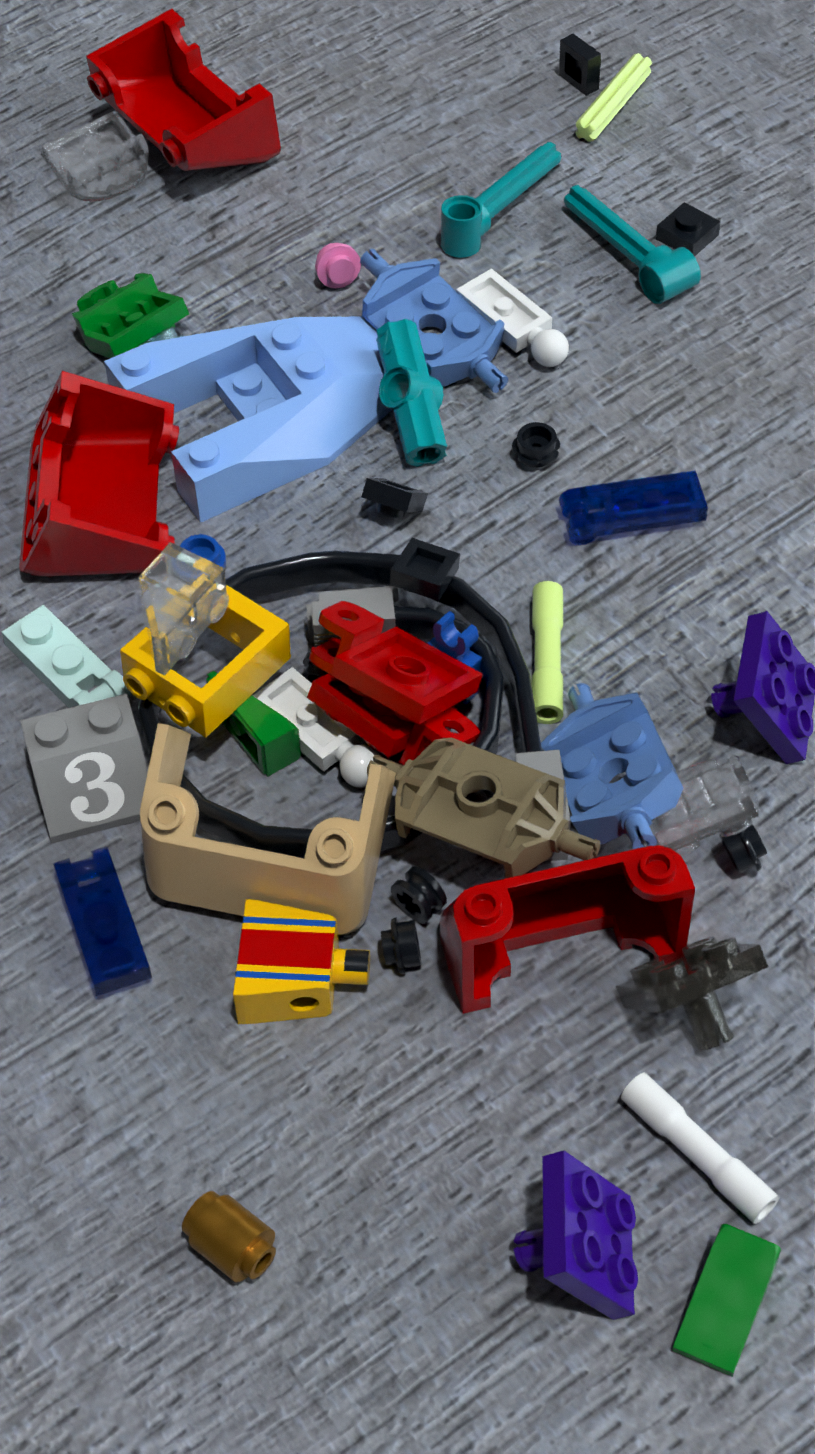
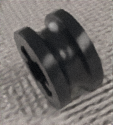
(418, 894)

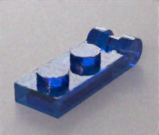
(632, 506)
(102, 922)

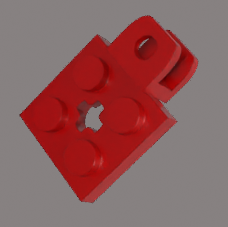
(391, 665)
(380, 725)

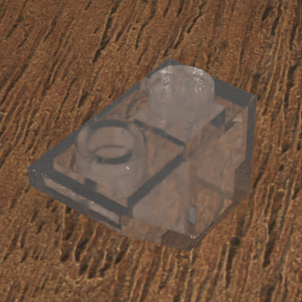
(179, 602)

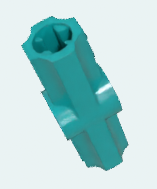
(411, 393)

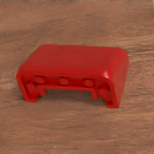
(180, 102)
(95, 481)
(635, 891)

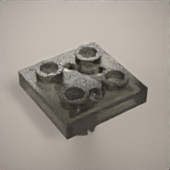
(693, 984)

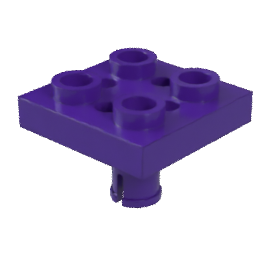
(771, 688)
(583, 1237)

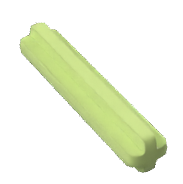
(613, 97)

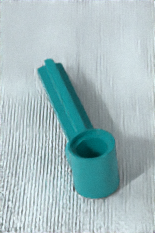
(469, 218)
(661, 270)

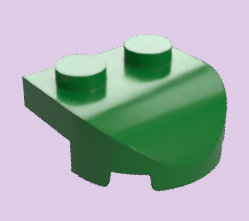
(127, 316)

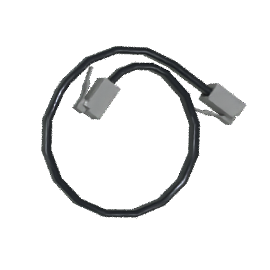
(419, 622)

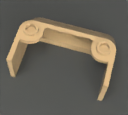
(220, 876)

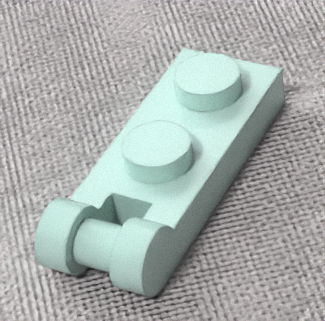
(62, 659)

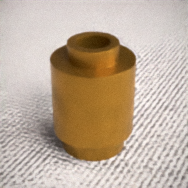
(229, 1236)

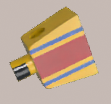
(291, 964)

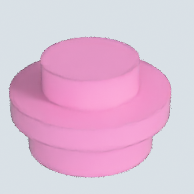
(337, 265)

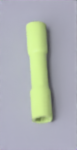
(547, 675)

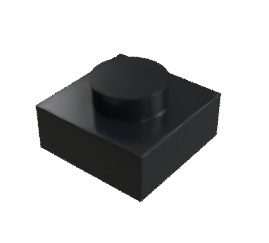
(579, 64)
(688, 229)
(393, 498)
(424, 569)

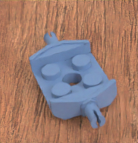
(423, 296)
(597, 745)

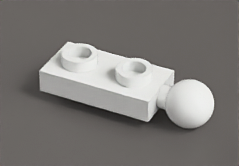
(523, 319)
(320, 736)

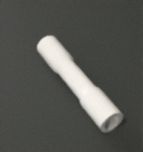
(727, 1173)

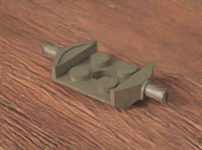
(514, 827)

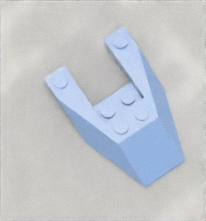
(292, 384)

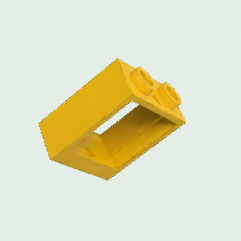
(245, 624)

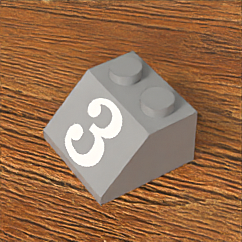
(87, 767)

